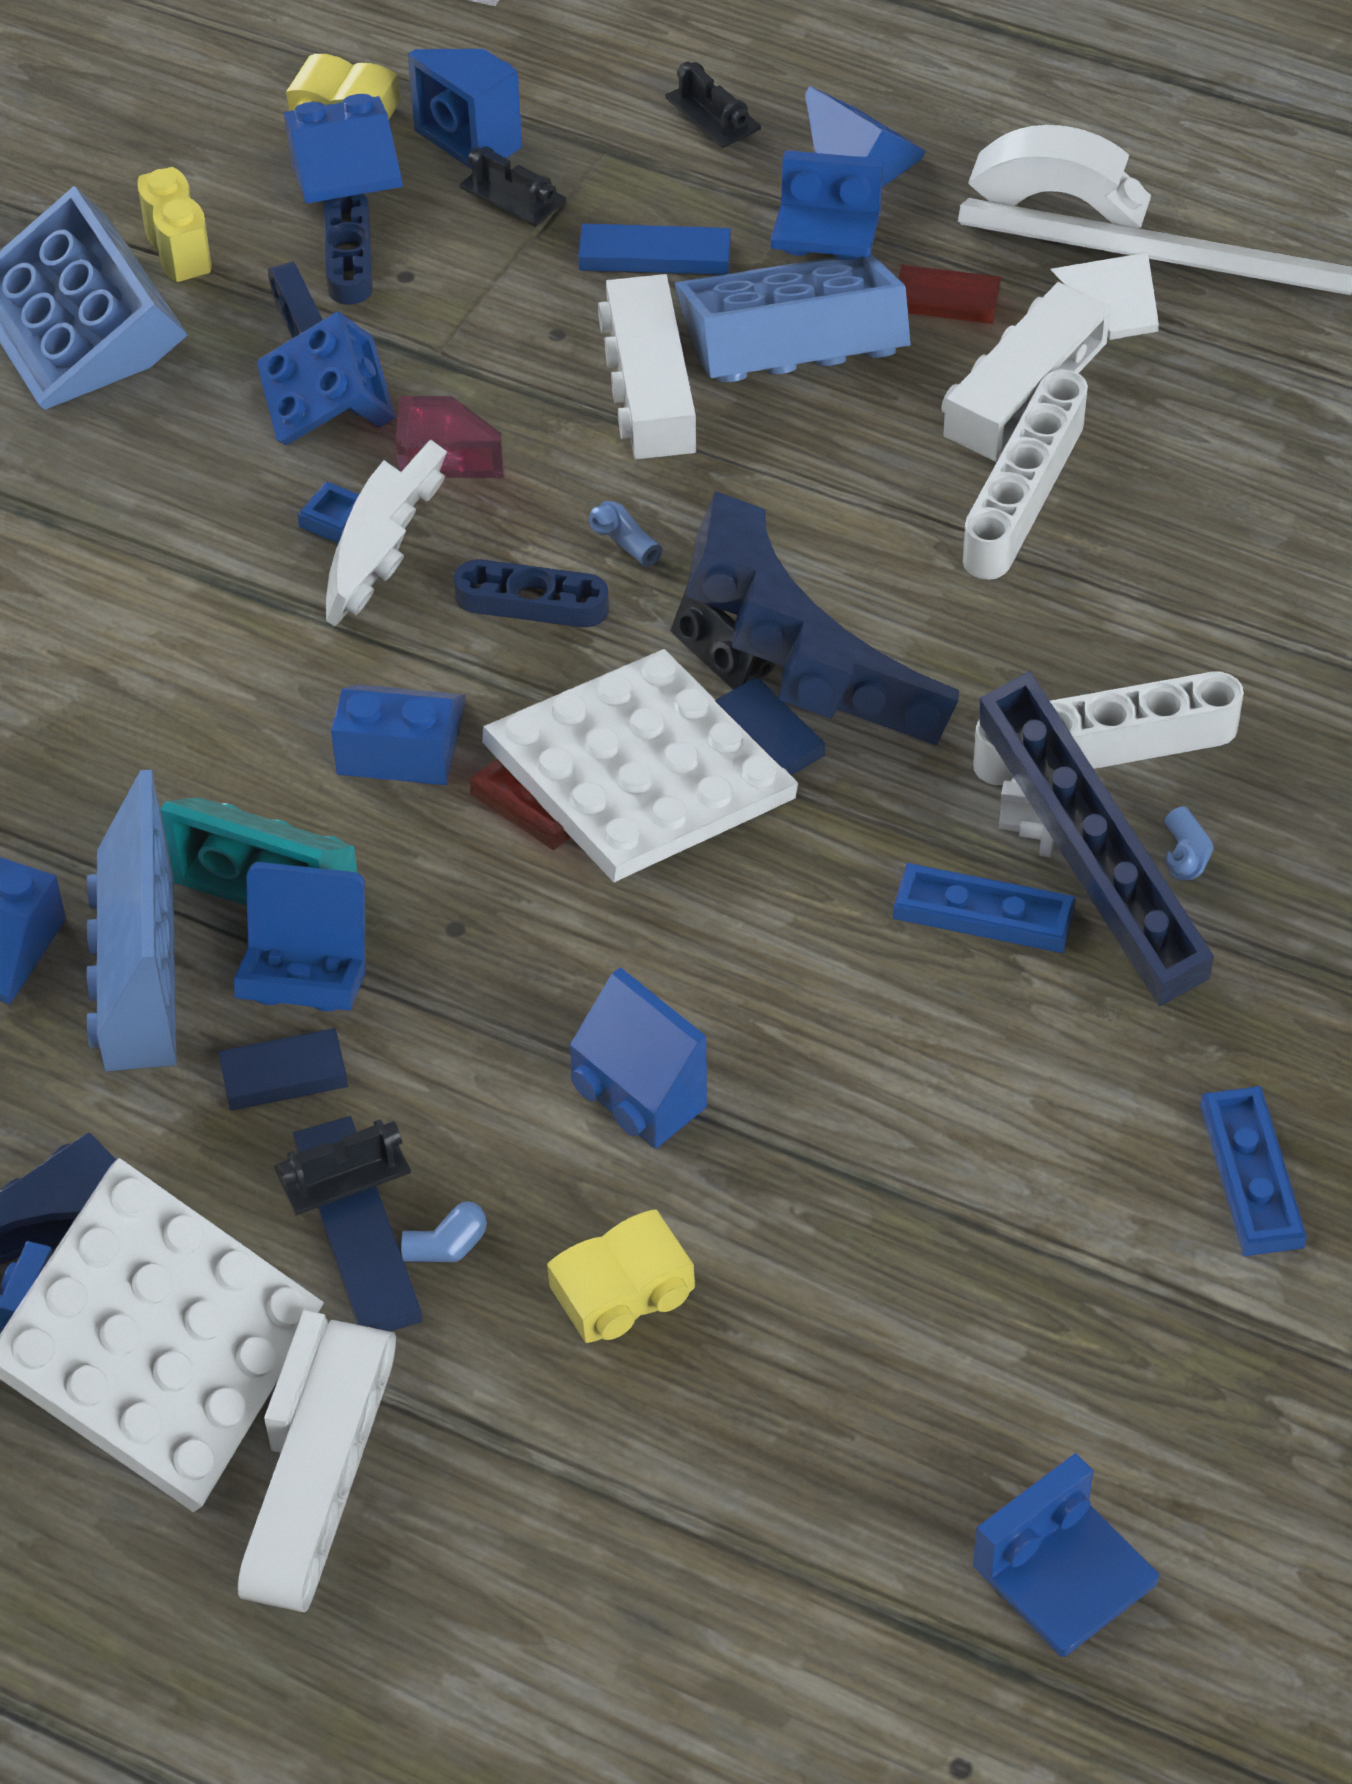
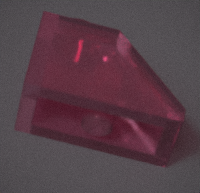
(470, 442)

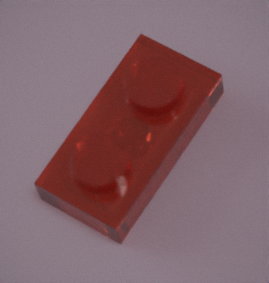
(510, 799)

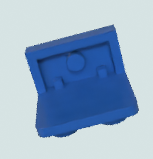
(303, 937)

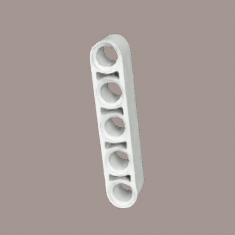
(1024, 474)
(1138, 722)
(317, 1466)

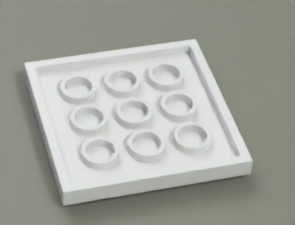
(639, 764)
(153, 1335)

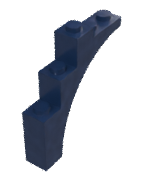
(779, 623)

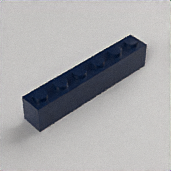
(1095, 839)

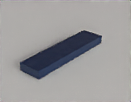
(364, 1246)

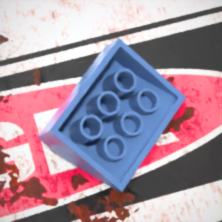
(79, 304)
(794, 316)
(133, 938)

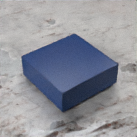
(328, 511)

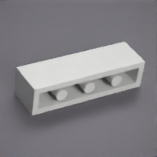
(1055, 334)
(650, 367)

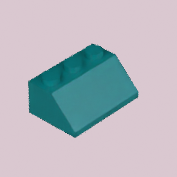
(218, 843)

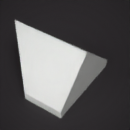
(1122, 284)

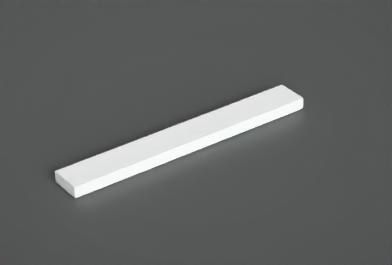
(1158, 245)

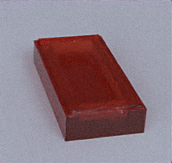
(950, 293)

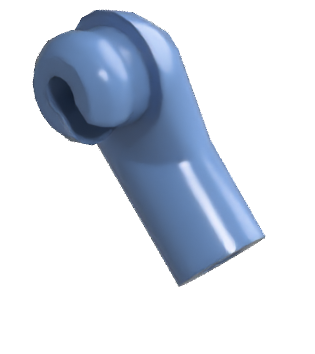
(620, 526)
(1193, 845)
(450, 1240)

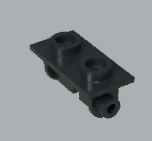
(711, 106)
(511, 190)
(710, 637)
(342, 1167)

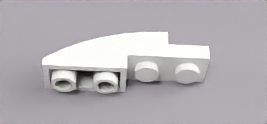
(377, 529)

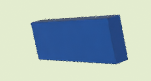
(654, 249)
(984, 907)
(1252, 1171)

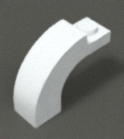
(1061, 161)

